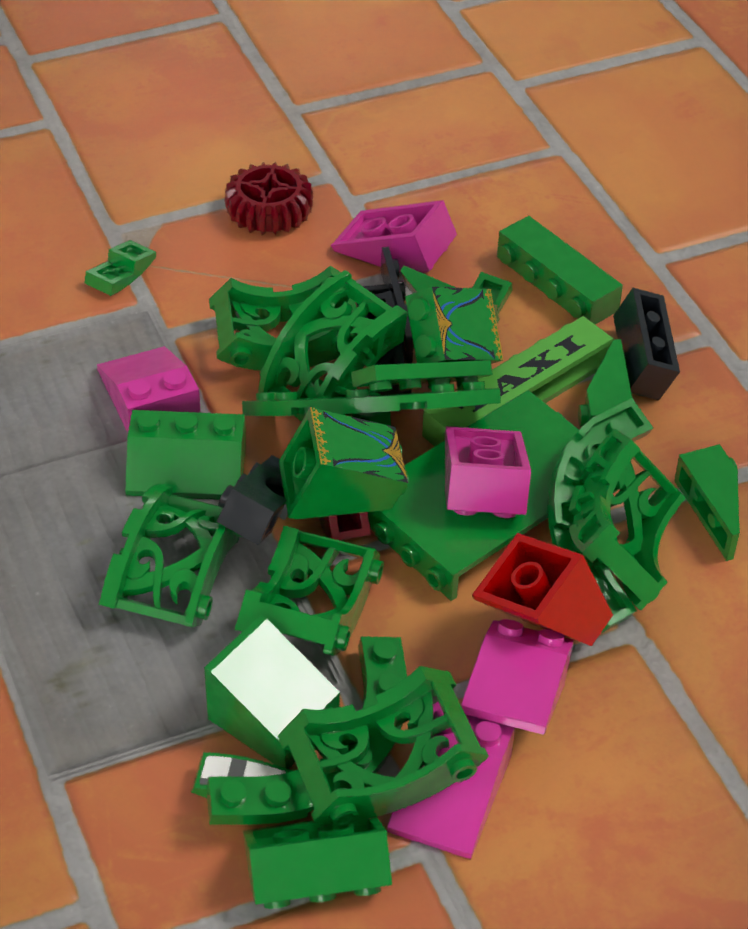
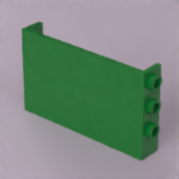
(449, 544)

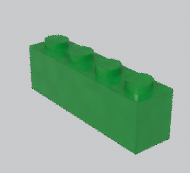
(559, 270)

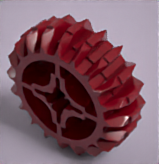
(268, 198)

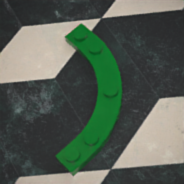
(361, 402)
(571, 471)
(284, 795)

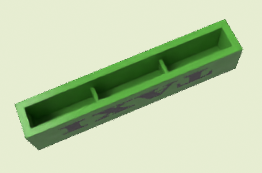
(543, 369)

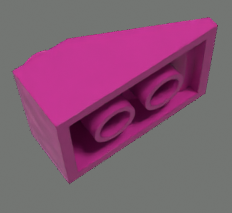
(412, 232)
(150, 382)
(486, 472)
(518, 676)
(458, 813)

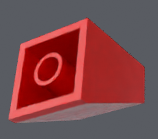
(546, 589)

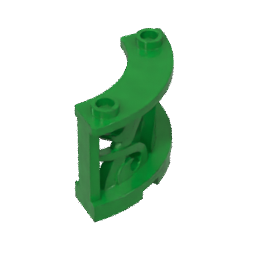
(260, 309)
(326, 311)
(646, 519)
(297, 561)
(130, 578)
(334, 728)

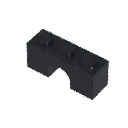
(255, 502)

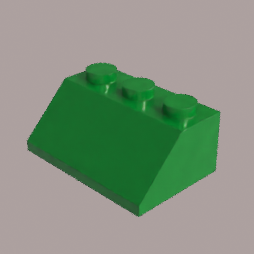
(186, 451)
(316, 861)

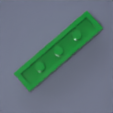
(413, 375)

